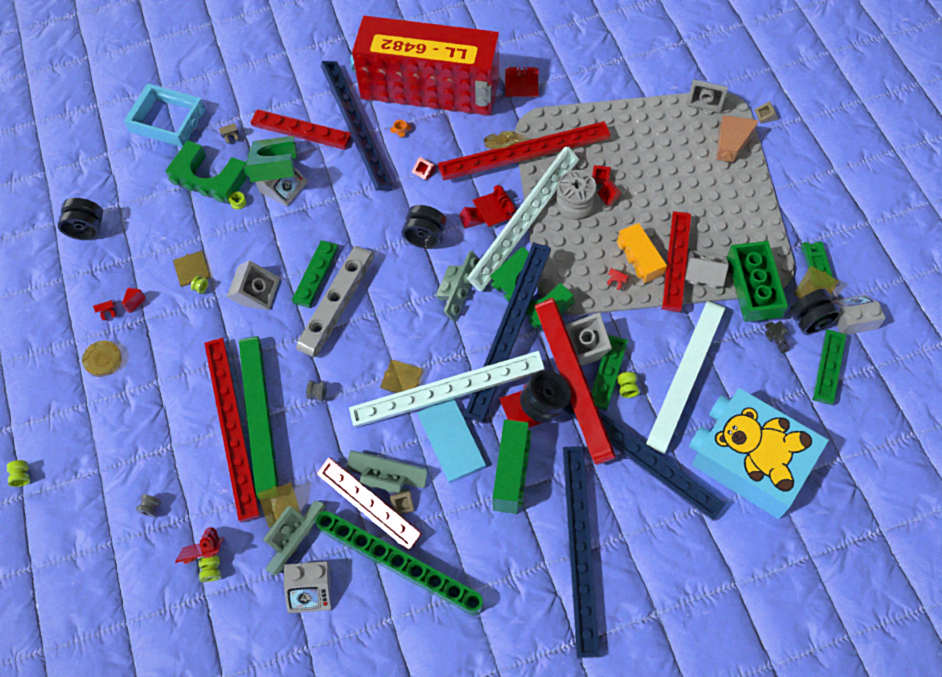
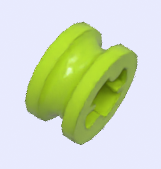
(232, 199)
(199, 284)

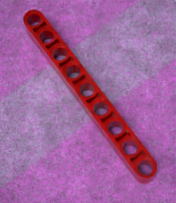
(571, 370)

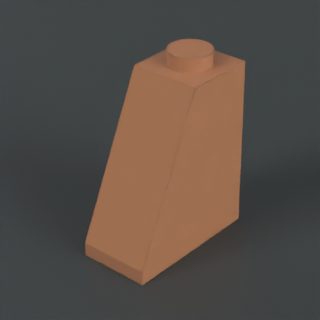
(734, 136)

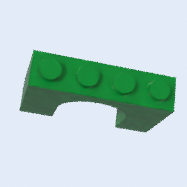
(271, 159)
(220, 187)
(507, 276)

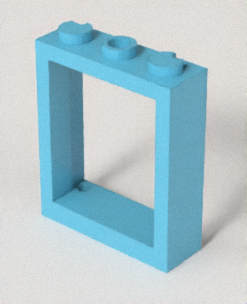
(144, 103)

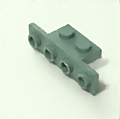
(456, 286)
(385, 472)
(288, 534)

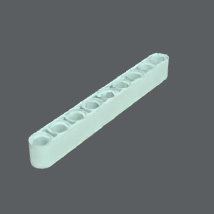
(685, 377)

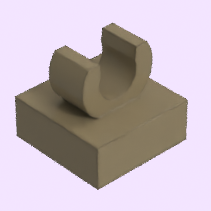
(229, 130)

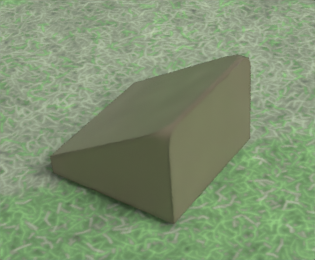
(766, 113)
(402, 501)

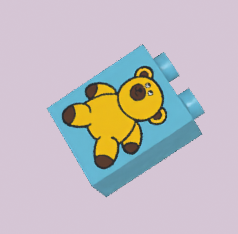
(757, 451)

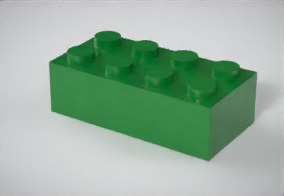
(756, 281)
(510, 473)

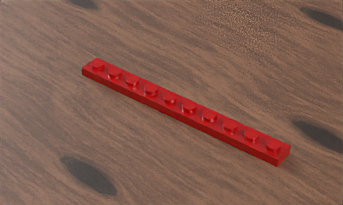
(523, 150)
(232, 431)

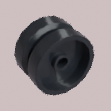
(80, 219)
(424, 226)
(815, 311)
(545, 396)

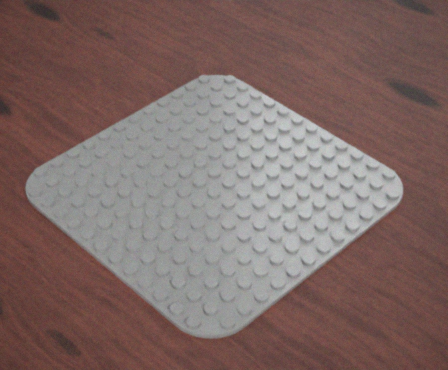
(661, 164)

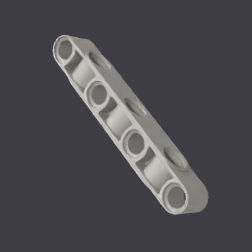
(328, 311)

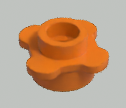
(400, 127)

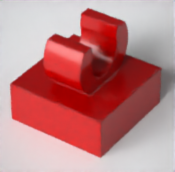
(609, 193)
(617, 276)
(105, 307)

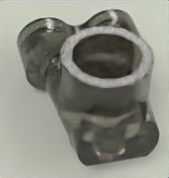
(777, 332)

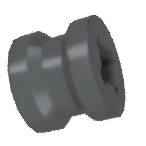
(316, 390)
(148, 505)

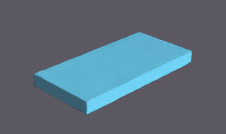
(451, 440)

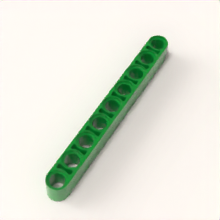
(258, 414)
(404, 571)

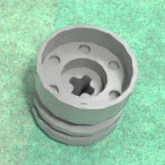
(575, 194)

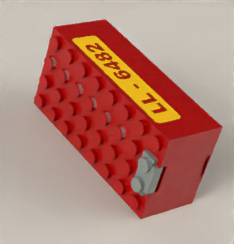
(427, 64)

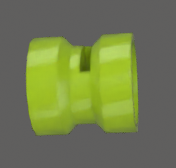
(628, 385)
(18, 473)
(209, 569)

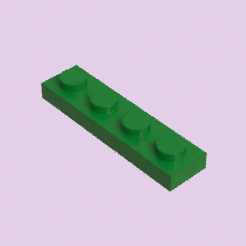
(315, 274)
(829, 367)
(608, 372)

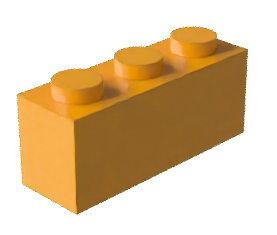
(641, 253)

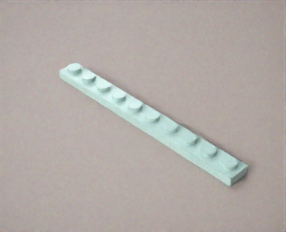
(521, 220)
(446, 389)

